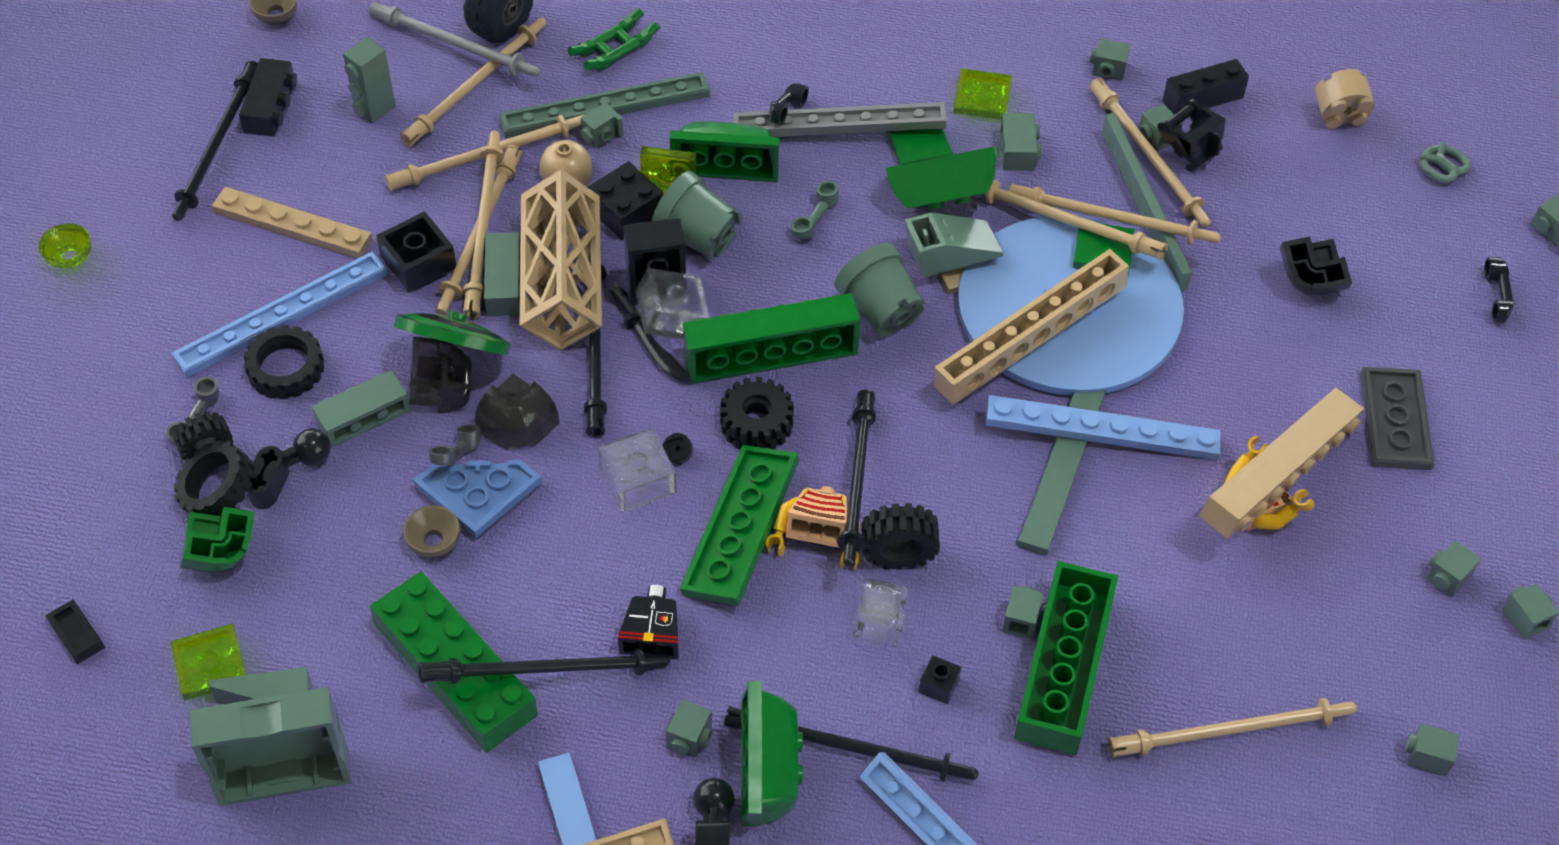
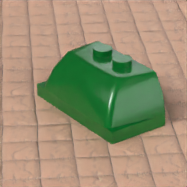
(730, 150)
(944, 178)
(768, 756)

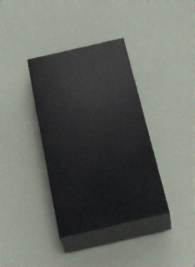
(75, 631)

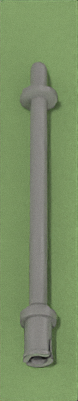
(394, 17)

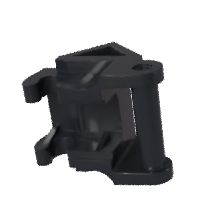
(1201, 140)

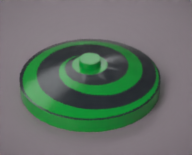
(454, 330)

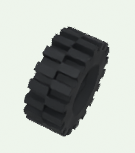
(756, 431)
(900, 536)

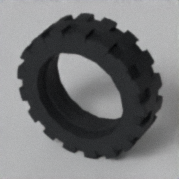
(290, 384)
(201, 465)

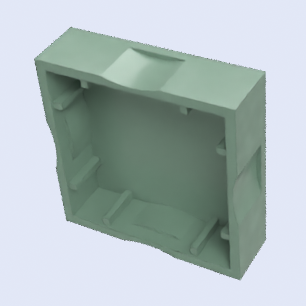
(271, 746)

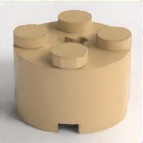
(1345, 98)

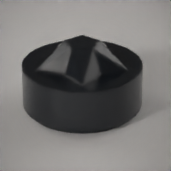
(678, 448)

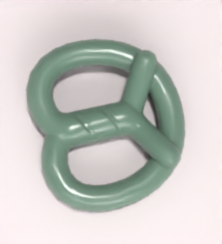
(1443, 162)

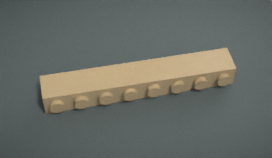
(1281, 464)

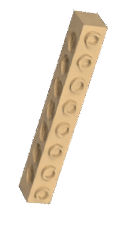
(1030, 327)

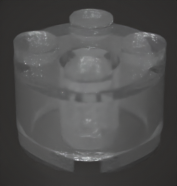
(880, 612)

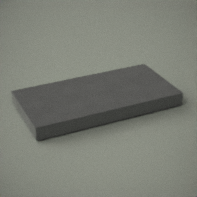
(1397, 418)

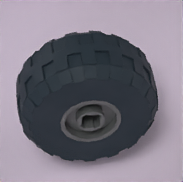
(496, 18)

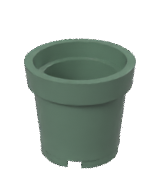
(703, 215)
(881, 288)

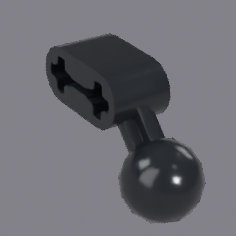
(272, 464)
(713, 801)

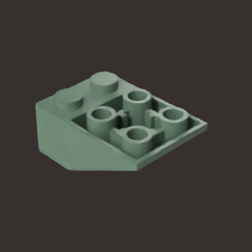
(949, 242)

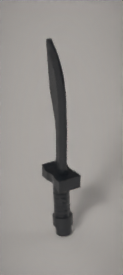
(633, 319)

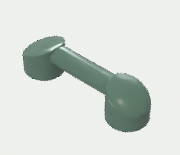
(828, 196)

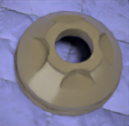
(262, 9)
(431, 521)

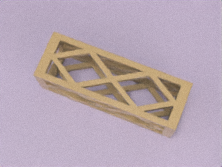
(560, 223)

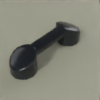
(794, 94)
(1497, 269)

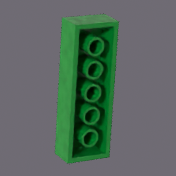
(771, 338)
(429, 629)
(1066, 658)

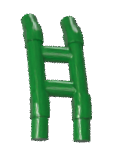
(617, 31)

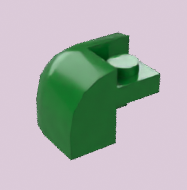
(216, 541)

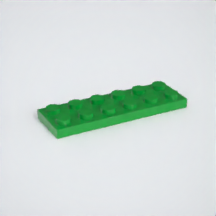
(740, 525)

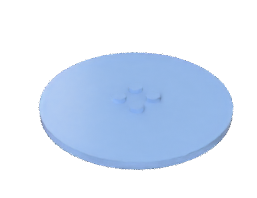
(1103, 349)

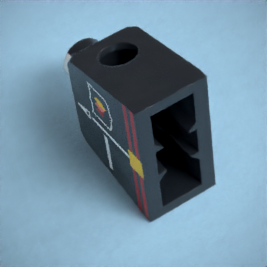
(650, 625)

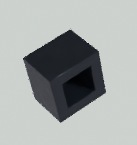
(939, 679)

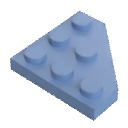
(478, 490)

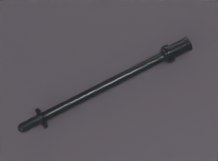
(187, 197)
(595, 407)
(863, 416)
(454, 670)
(943, 766)

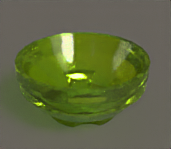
(63, 239)

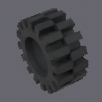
(199, 432)

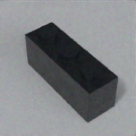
(1208, 86)
(267, 97)

